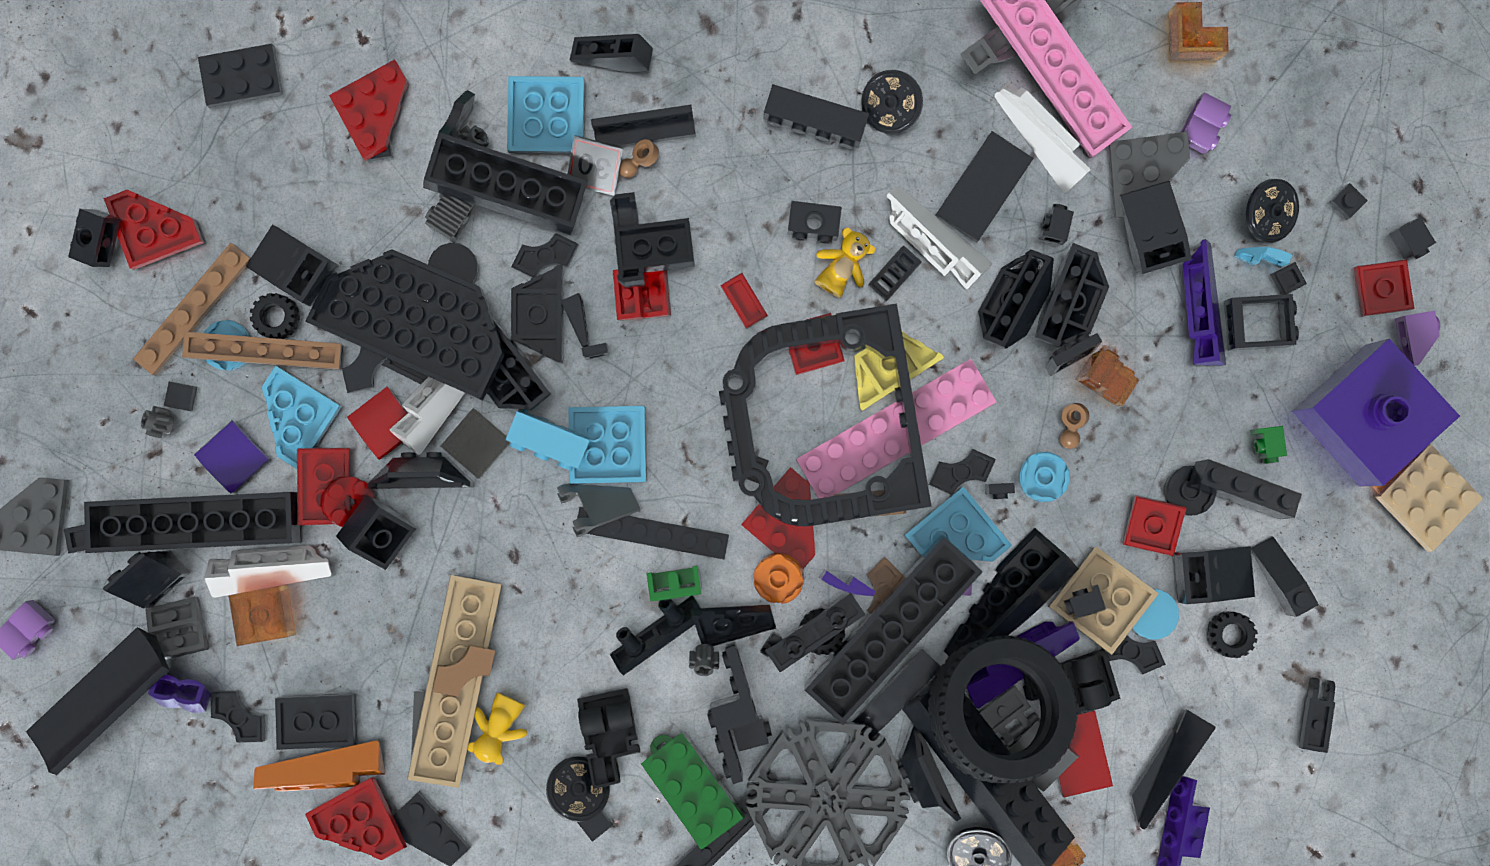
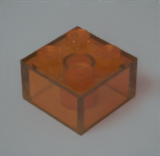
(262, 615)

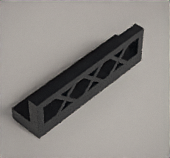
(650, 125)

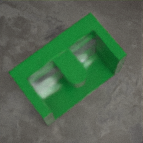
(674, 584)

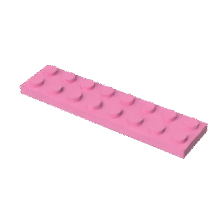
(1060, 71)
(882, 440)

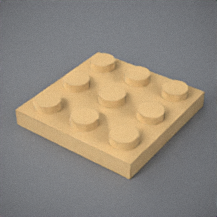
(1429, 498)
(1122, 593)

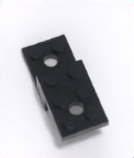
(732, 713)

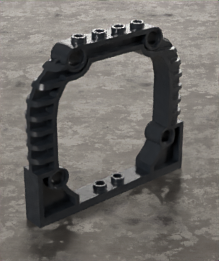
(878, 332)

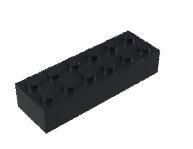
(504, 183)

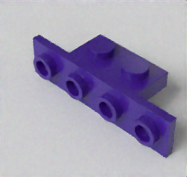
(1183, 826)

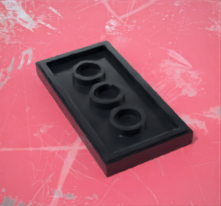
(984, 186)

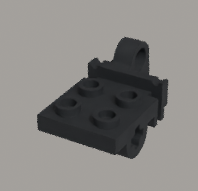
(1091, 680)
(608, 730)

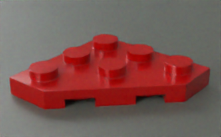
(372, 107)
(150, 229)
(779, 536)
(359, 821)

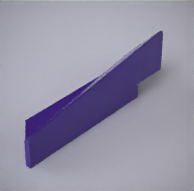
(1203, 307)
(997, 678)

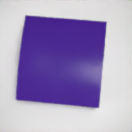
(231, 456)
(852, 585)

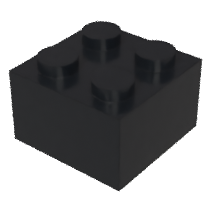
(375, 532)

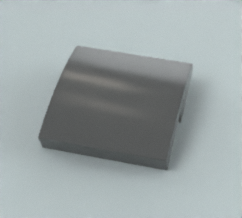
(178, 627)
(1048, 778)

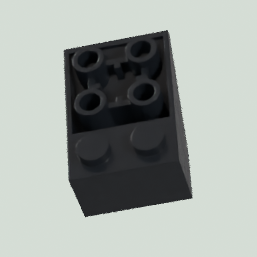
(1154, 228)
(290, 265)
(1214, 575)
(147, 578)

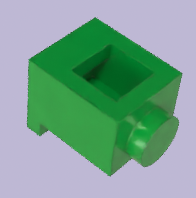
(1269, 443)

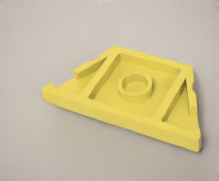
(878, 376)

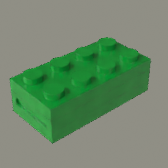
(692, 788)

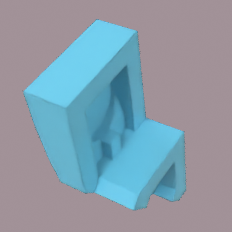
(1255, 254)

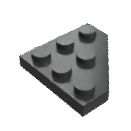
(1146, 162)
(35, 518)

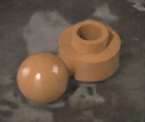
(644, 154)
(1070, 437)

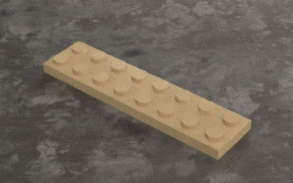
(444, 718)

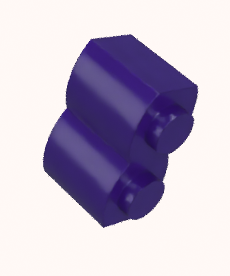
(185, 693)

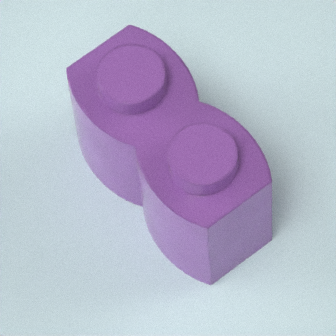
(1205, 122)
(25, 629)

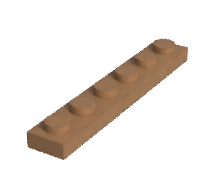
(192, 309)
(262, 350)

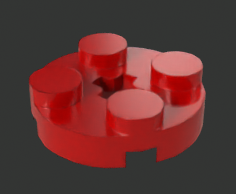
(337, 492)

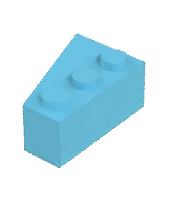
(547, 439)

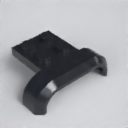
(647, 245)

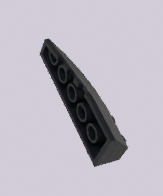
(1018, 590)

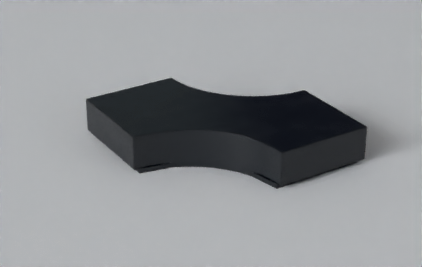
(460, 111)
(554, 252)
(361, 372)
(973, 467)
(1143, 655)
(244, 723)

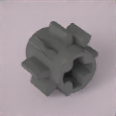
(474, 135)
(157, 422)
(704, 660)

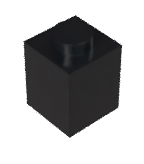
(1413, 239)
(752, 735)

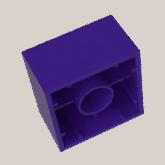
(1375, 413)

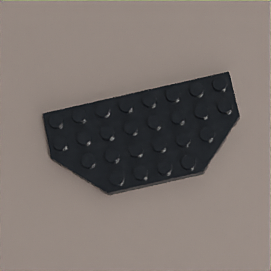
(414, 319)

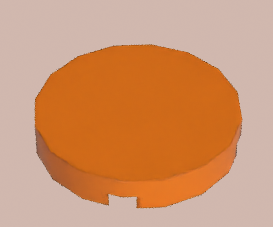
(778, 578)

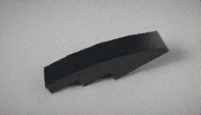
(898, 692)

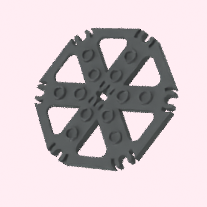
(842, 778)

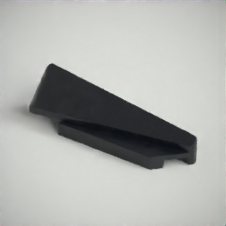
(1169, 766)

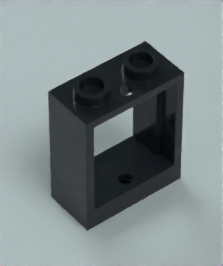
(1235, 321)

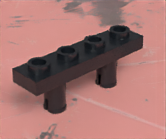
(815, 632)
(654, 637)

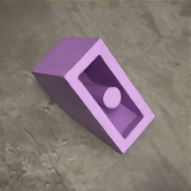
(1417, 334)

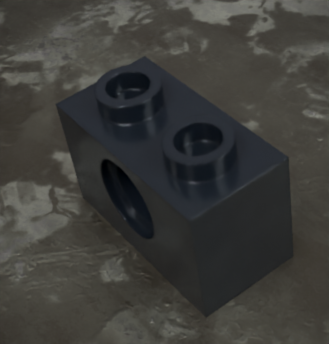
(827, 214)
(94, 237)

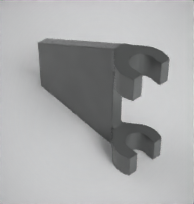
(600, 503)

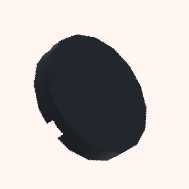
(455, 260)
(1178, 492)

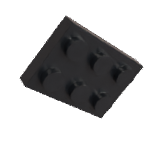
(240, 75)
(315, 721)

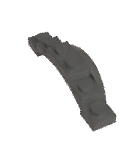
(995, 46)

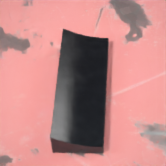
(98, 699)

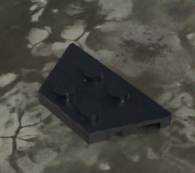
(539, 314)

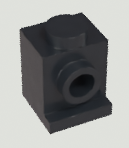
(1057, 224)
(1085, 603)

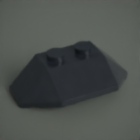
(1016, 298)
(1073, 298)
(516, 381)
(420, 472)
(924, 776)

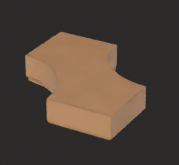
(883, 578)
(453, 677)

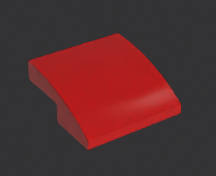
(643, 301)
(376, 419)

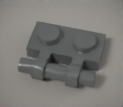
(1004, 710)

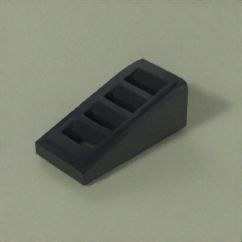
(910, 257)
(575, 311)

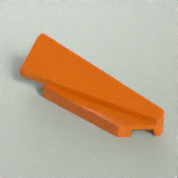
(322, 770)

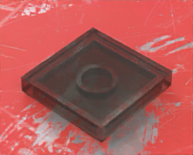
(476, 443)

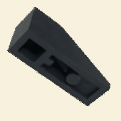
(613, 52)
(1284, 578)

